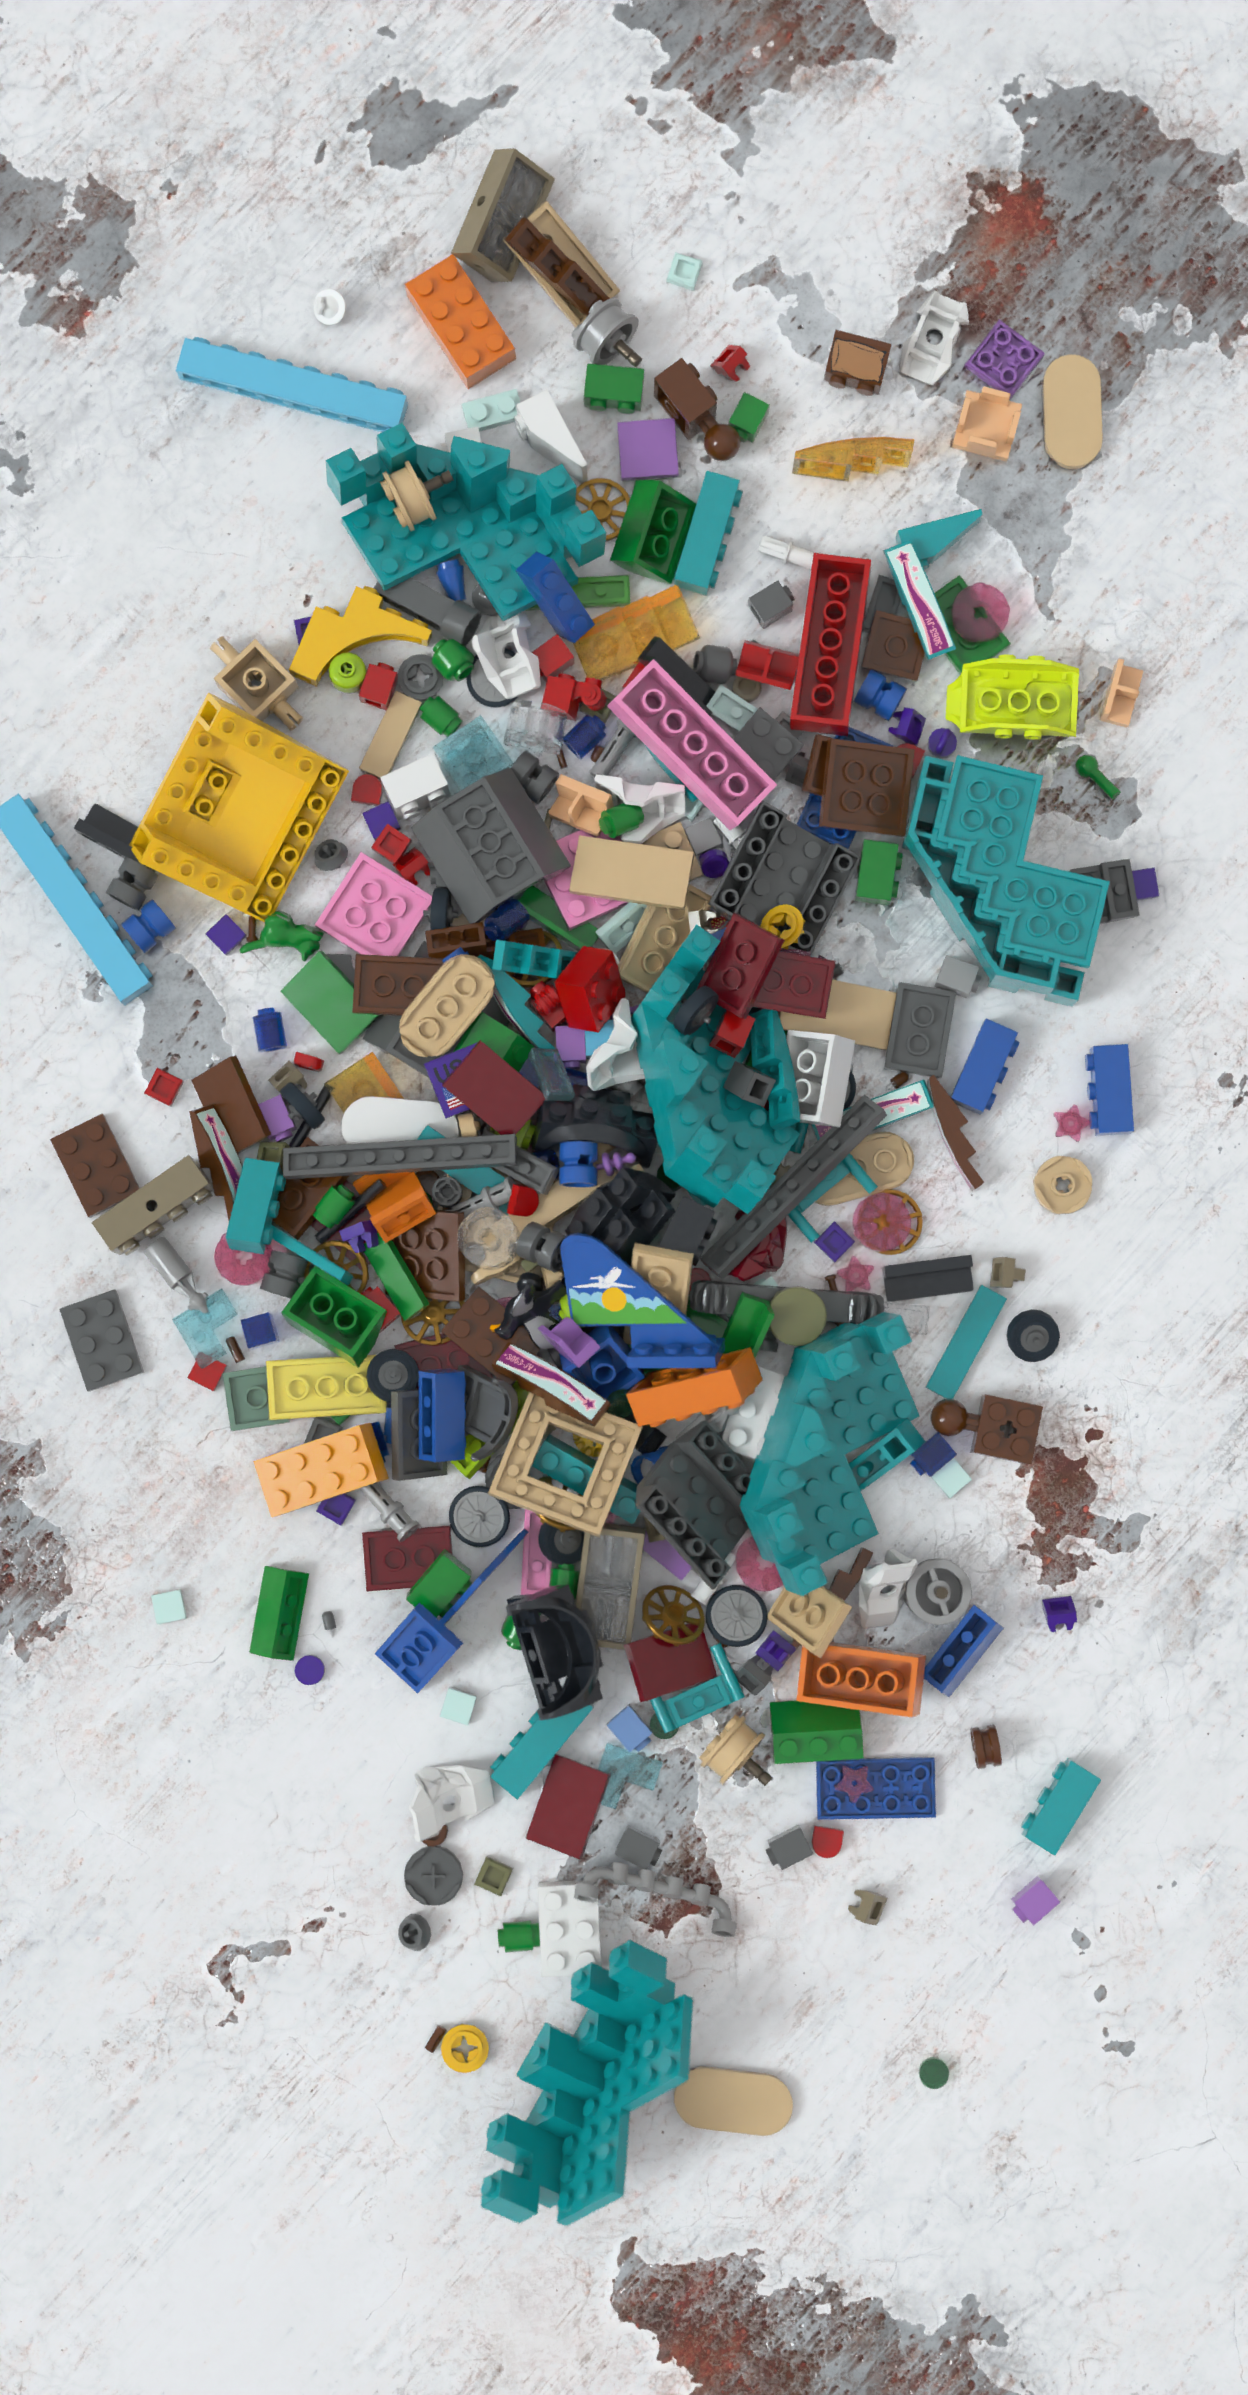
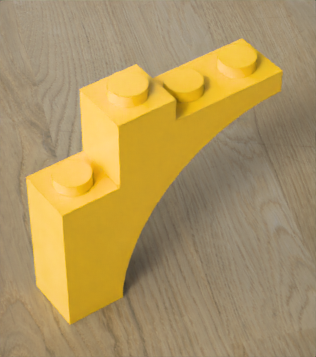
(361, 624)

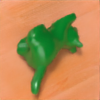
(282, 932)

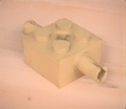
(260, 665)

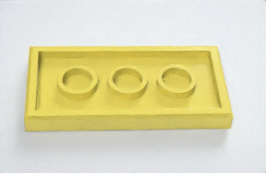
(319, 1388)

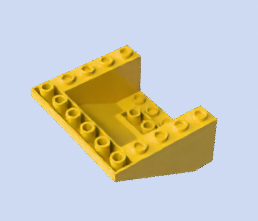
(237, 809)

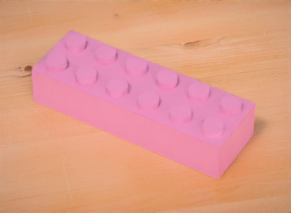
(692, 745)

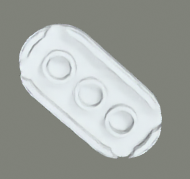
(394, 1119)

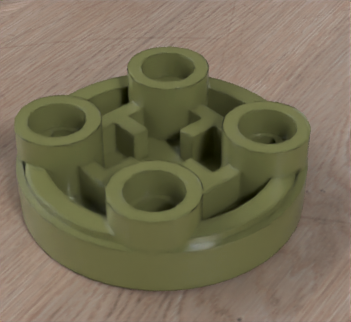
(797, 1316)

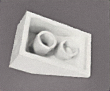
(548, 434)

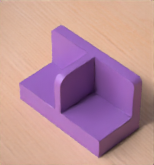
(570, 1341)

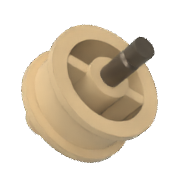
(412, 494)
(733, 1751)

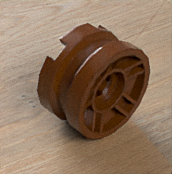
(986, 1746)

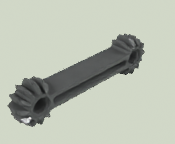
(840, 1306)

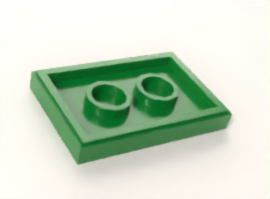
(965, 650)
(326, 1001)

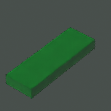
(396, 1278)

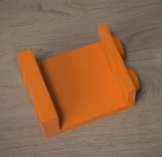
(398, 1205)

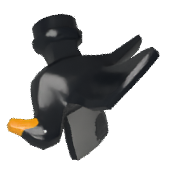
(531, 1309)

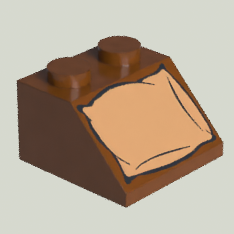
(857, 363)

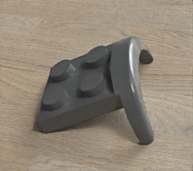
(490, 1410)

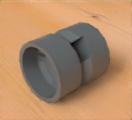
(528, 766)
(124, 891)
(541, 1246)
(283, 1274)

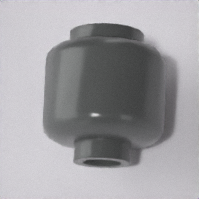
(715, 664)

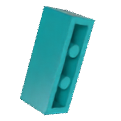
(255, 1206)
(1059, 1806)

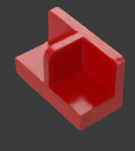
(767, 665)

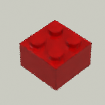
(590, 989)

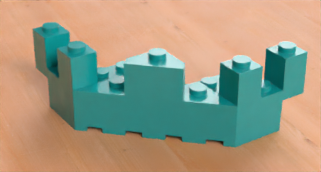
(485, 514)
(1008, 910)
(705, 1133)
(801, 1487)
(618, 2059)

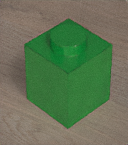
(749, 417)

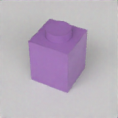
(571, 1046)
(276, 1116)
(1034, 1901)

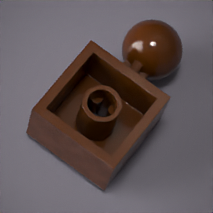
(695, 409)
(951, 1418)

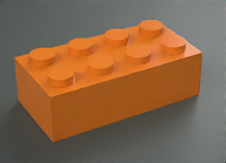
(460, 321)
(687, 1391)
(863, 1679)

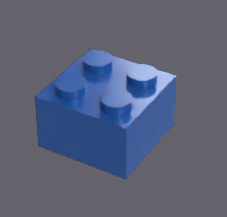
(607, 1367)

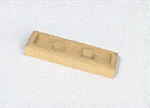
(390, 735)

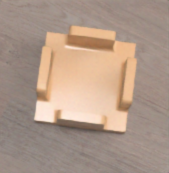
(987, 423)

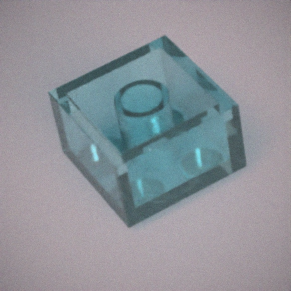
(472, 754)

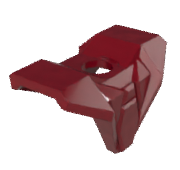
(766, 1256)

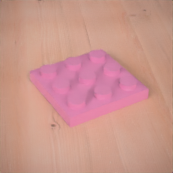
(574, 908)
(374, 909)

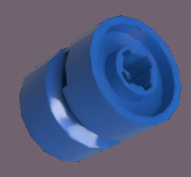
(880, 695)
(148, 926)
(578, 1164)

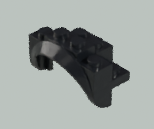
(596, 1117)
(608, 1215)
(557, 1647)

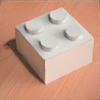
(416, 787)

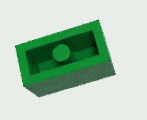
(613, 388)
(877, 872)
(440, 1584)

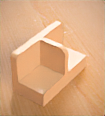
(1121, 694)
(579, 805)

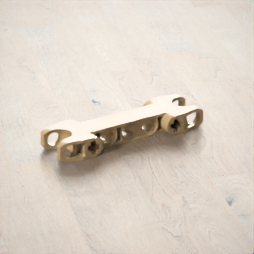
(551, 1208)

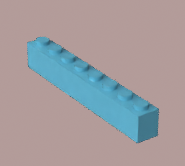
(291, 386)
(72, 900)

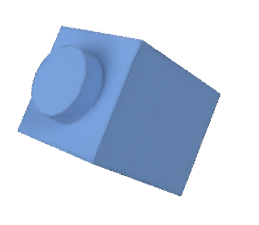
(630, 1729)

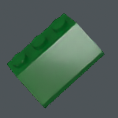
(653, 531)
(499, 1038)
(335, 1316)
(814, 1732)

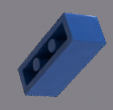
(555, 597)
(985, 1067)
(1110, 1090)
(442, 1415)
(961, 1651)

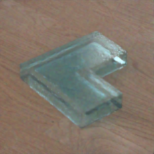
(199, 1328)
(626, 1767)

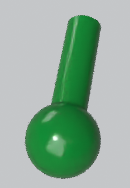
(1087, 767)

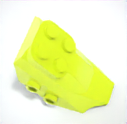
(1015, 698)

